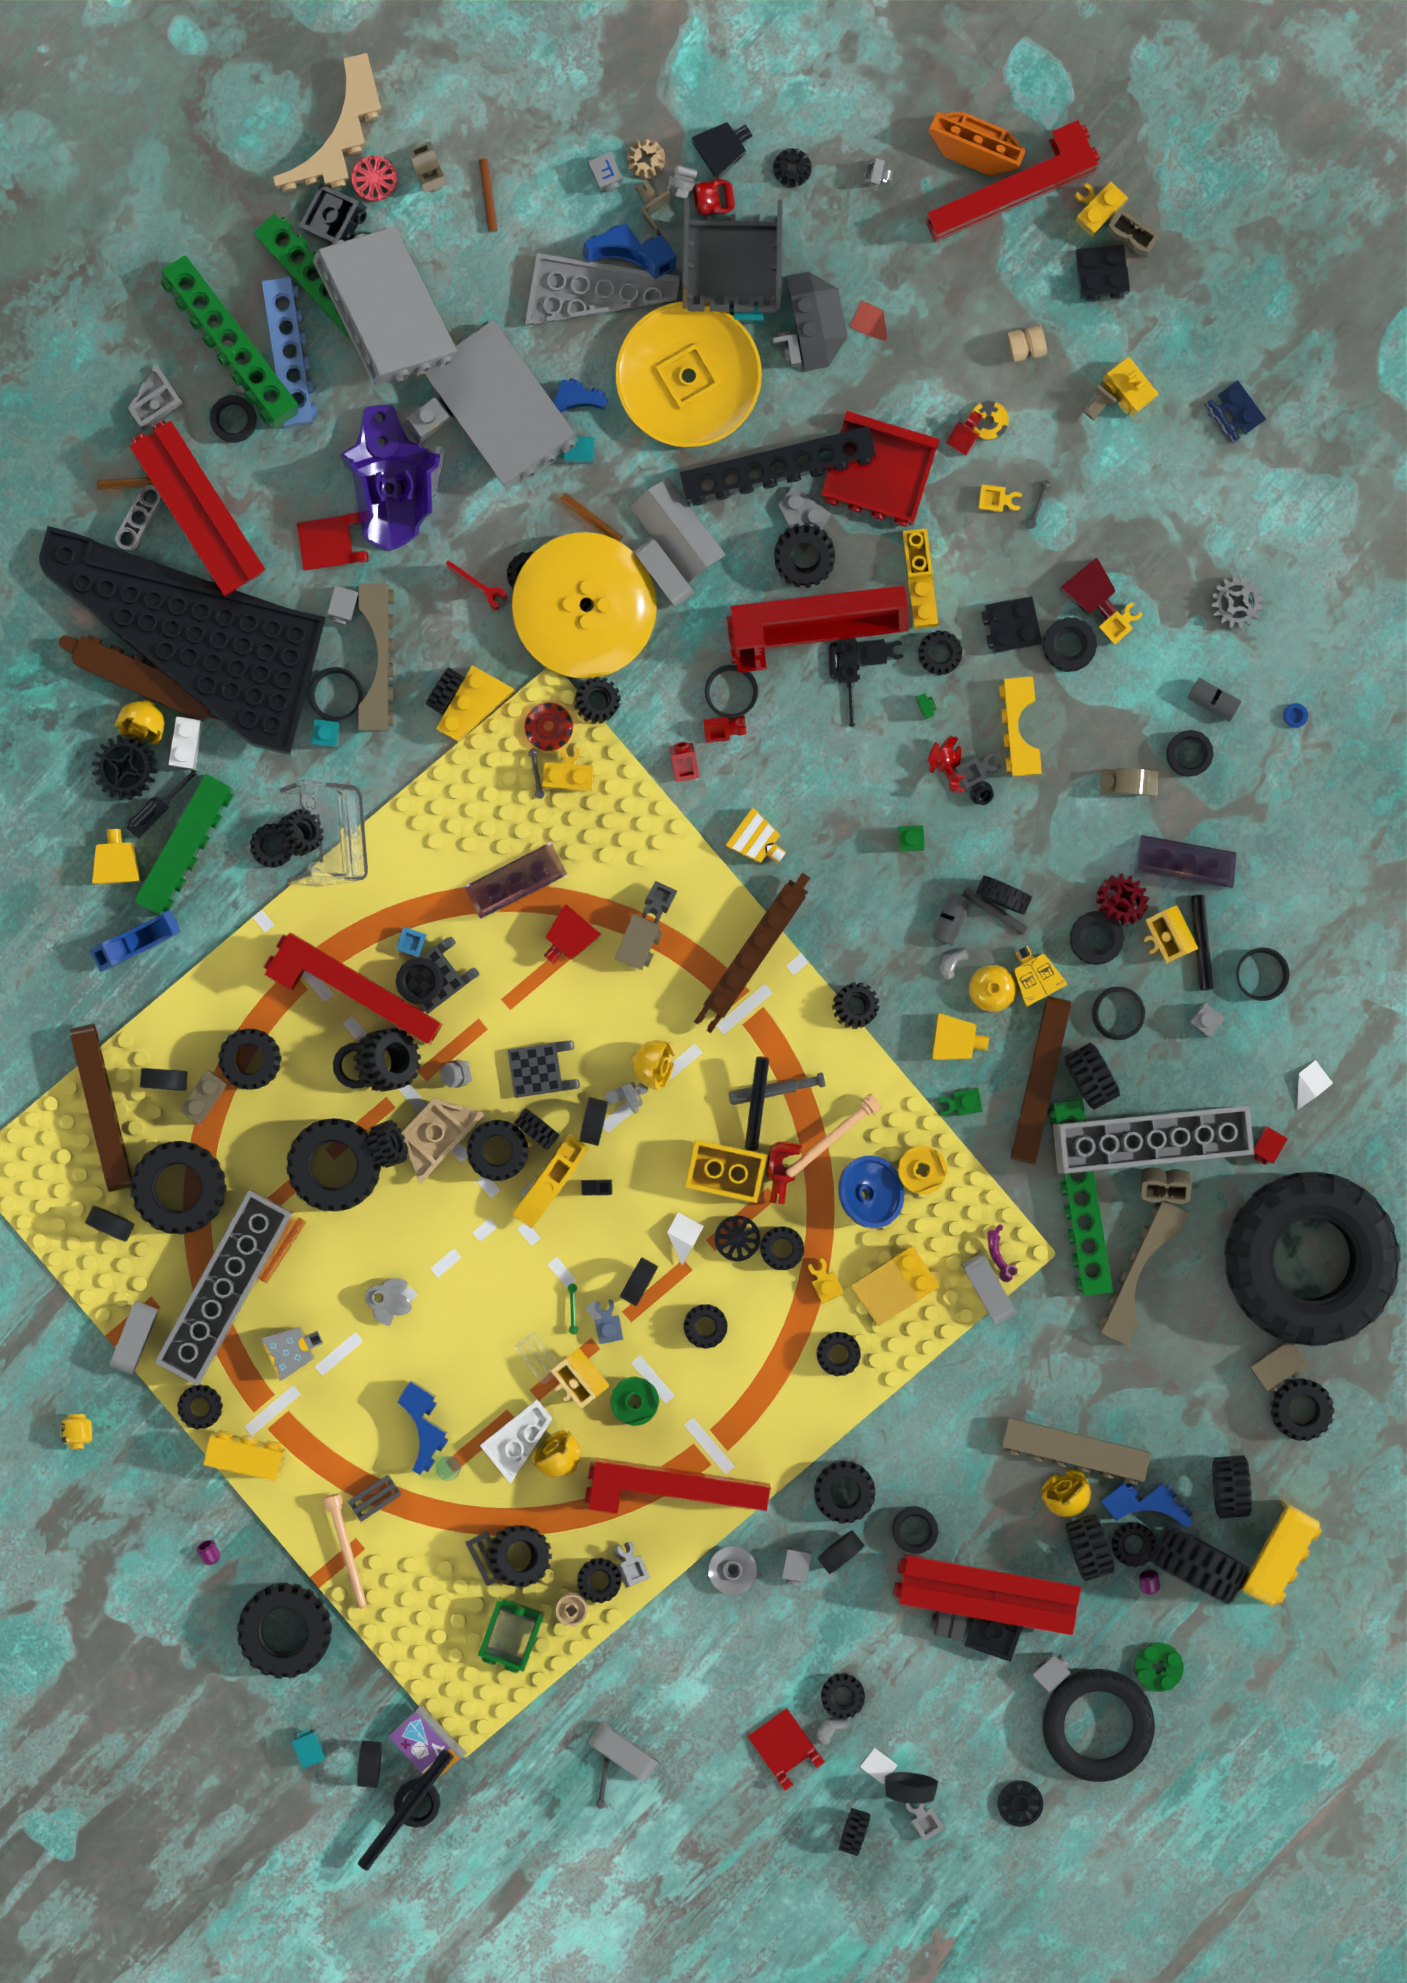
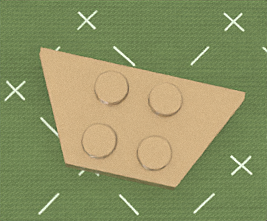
(437, 1133)

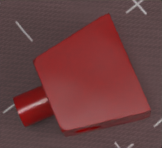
(569, 935)

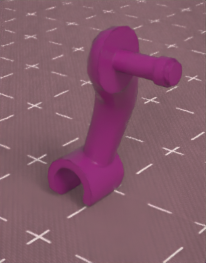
(993, 1245)

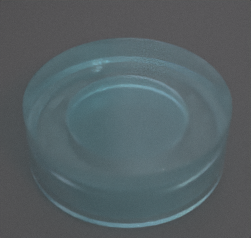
(448, 1468)

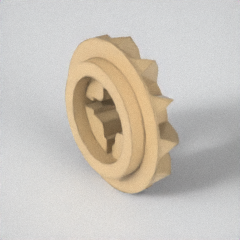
(642, 169)

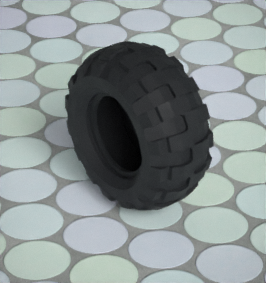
(1371, 1268)

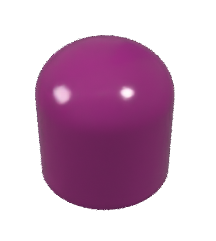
(209, 1555)
(1151, 1585)

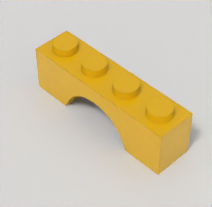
(1023, 758)

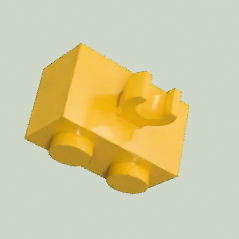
(1099, 207)
(1129, 387)
(568, 774)
(1170, 934)
(579, 1379)

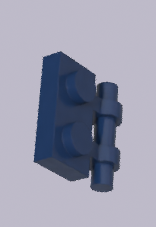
(1240, 406)

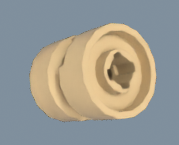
(1027, 343)
(571, 1608)

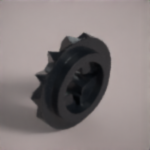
(791, 178)

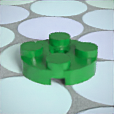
(647, 1407)
(1171, 1660)

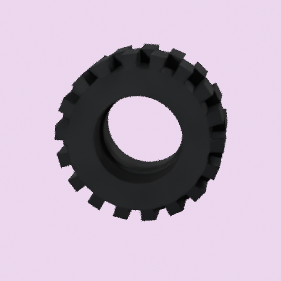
(804, 534)
(371, 1062)
(228, 1064)
(1092, 1076)
(485, 1168)
(1323, 1413)
(1231, 1487)
(844, 1513)
(1090, 1547)
(539, 1556)

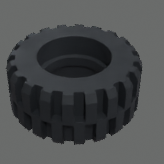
(300, 1165)
(146, 1198)
(1199, 1564)
(273, 1662)

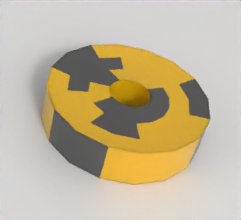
(1000, 418)

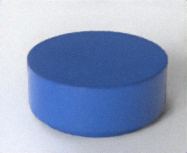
(1295, 715)

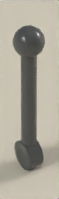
(1031, 523)
(533, 754)
(601, 1803)

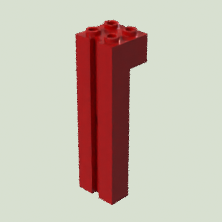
(1072, 162)
(196, 507)
(812, 621)
(298, 956)
(614, 1475)
(987, 1594)

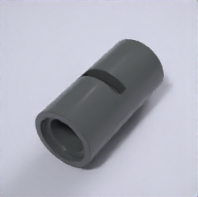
(1214, 699)
(951, 919)

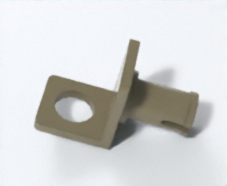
(653, 203)
(1099, 402)

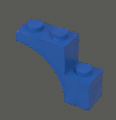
(621, 243)
(573, 395)
(135, 941)
(431, 1437)
(1123, 1501)

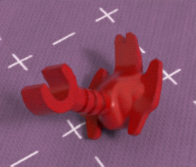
(946, 760)

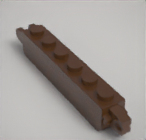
(132, 674)
(754, 950)

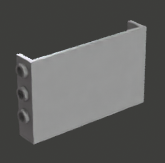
(385, 306)
(502, 406)

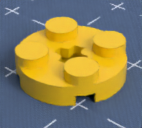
(934, 1176)

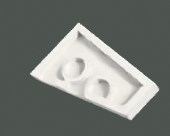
(516, 1439)

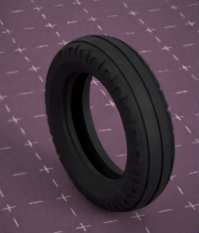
(1098, 1769)

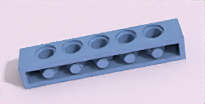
(273, 292)

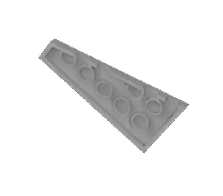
(575, 289)

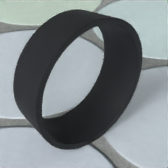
(730, 668)
(316, 680)
(1285, 969)
(1101, 1029)
(910, 1787)

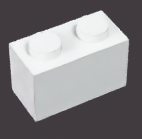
(185, 743)

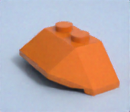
(976, 143)

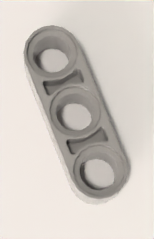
(138, 531)
(664, 572)
(989, 1289)
(134, 1337)
(623, 1752)

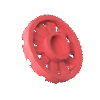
(374, 178)

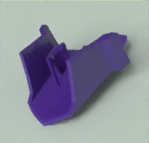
(390, 479)

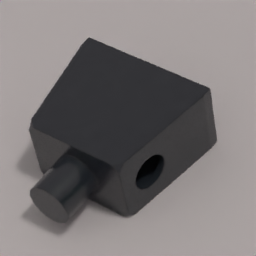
(721, 147)

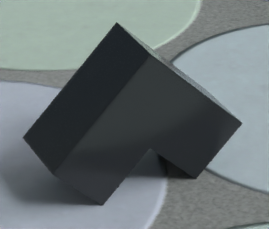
(597, 1187)

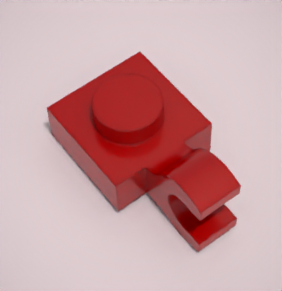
(964, 435)
(720, 729)

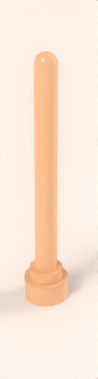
(868, 1106)
(333, 1505)

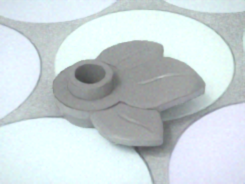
(392, 1300)

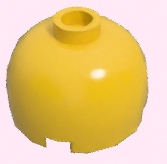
(142, 721)
(992, 988)
(653, 1064)
(558, 1456)
(1067, 1493)

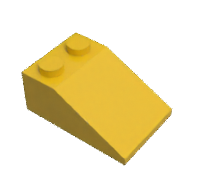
(895, 1285)

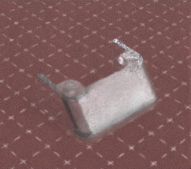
(344, 842)

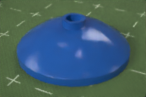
(881, 1188)

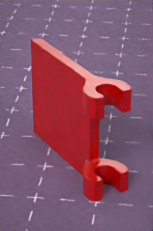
(328, 542)
(491, 593)
(784, 1746)

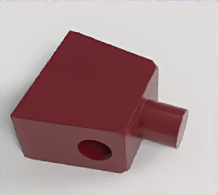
(1091, 589)

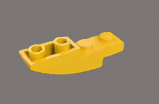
(920, 578)
(550, 1181)

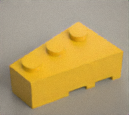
(473, 703)

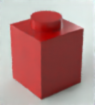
(1268, 1146)

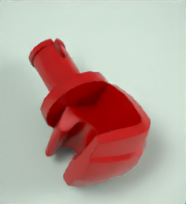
(777, 1169)

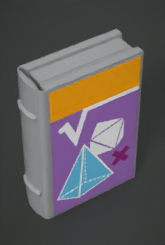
(423, 1740)

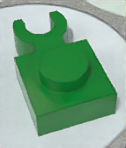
(965, 1102)

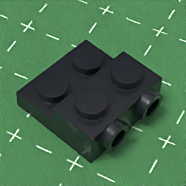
(333, 215)
(1102, 273)
(1011, 625)
(993, 1638)

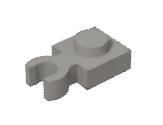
(632, 1568)
(926, 1821)

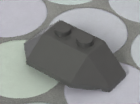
(817, 319)

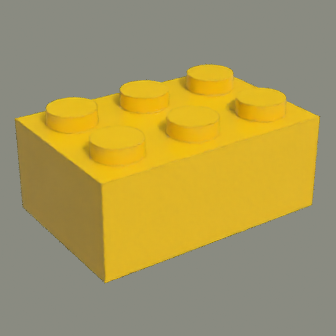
(726, 1171)
(245, 1455)

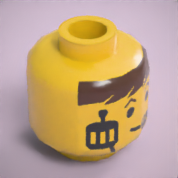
(76, 1431)

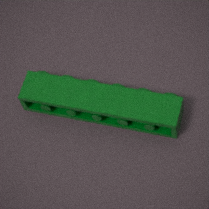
(184, 844)

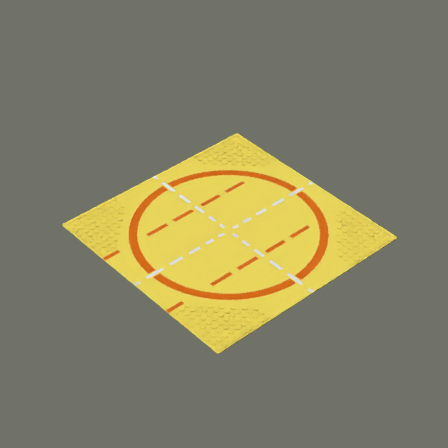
(473, 1269)

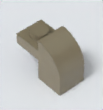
(427, 167)
(1129, 782)

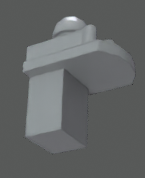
(631, 1093)

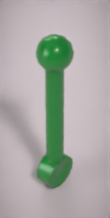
(572, 1288)

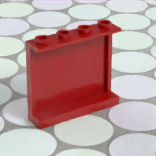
(894, 479)

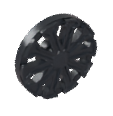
(737, 1238)
(1020, 1803)

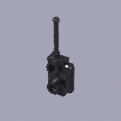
(849, 672)
(154, 810)

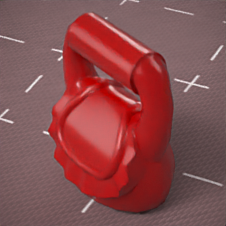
(707, 197)

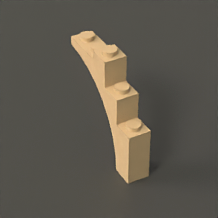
(329, 162)

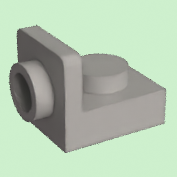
(792, 351)

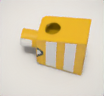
(756, 839)

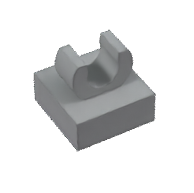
(875, 173)

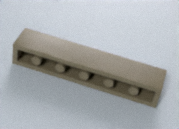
(1075, 1449)

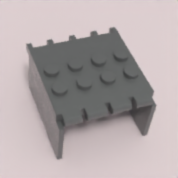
(732, 263)

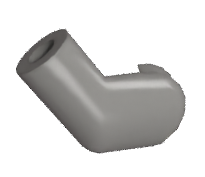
(949, 963)
(828, 1728)

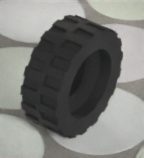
(1075, 626)
(1003, 895)
(1078, 943)

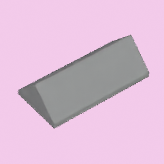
(677, 530)

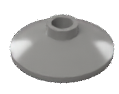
(732, 1583)

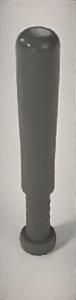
(773, 1089)

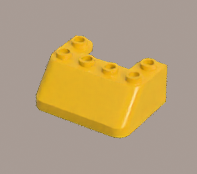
(1281, 1555)

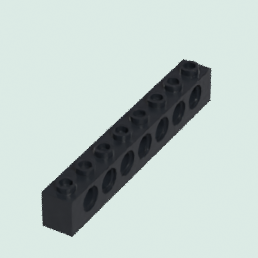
(693, 478)

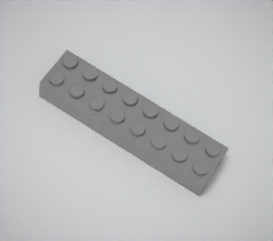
(1153, 1139)
(224, 1287)

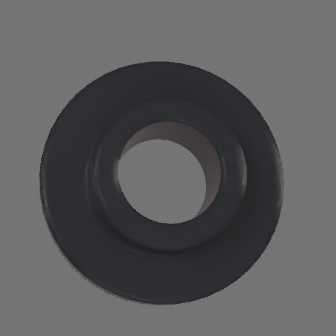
(982, 793)

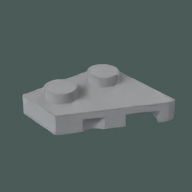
(154, 399)
(801, 509)

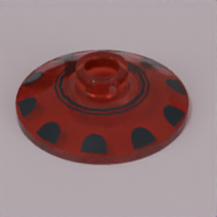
(561, 729)

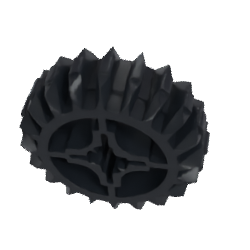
(119, 777)

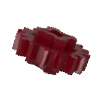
(1122, 899)

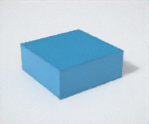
(411, 942)

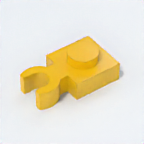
(994, 498)
(1118, 625)
(826, 1285)

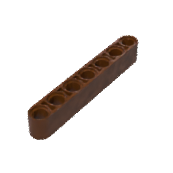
(1041, 1080)
(101, 1107)

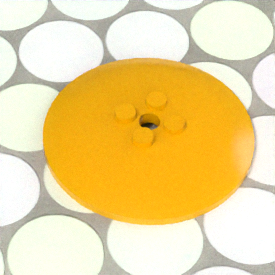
(682, 340)
(550, 614)

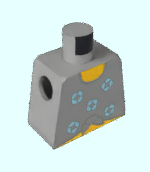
(428, 420)
(290, 1350)

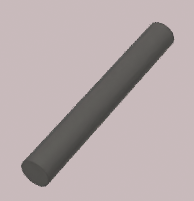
(995, 911)

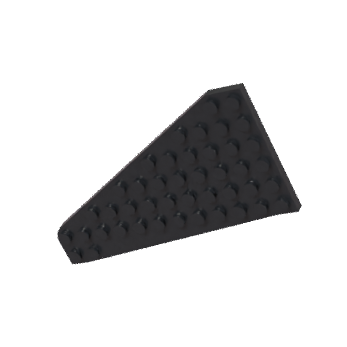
(229, 652)

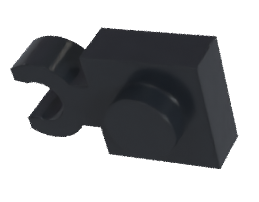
(875, 652)

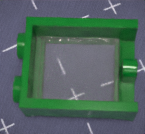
(510, 1635)

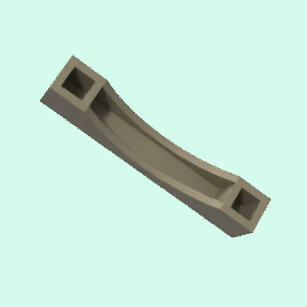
(374, 708)
(1121, 1319)

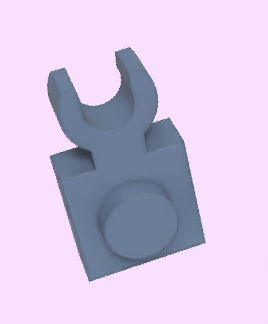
(608, 1327)

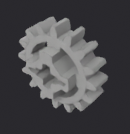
(1246, 609)

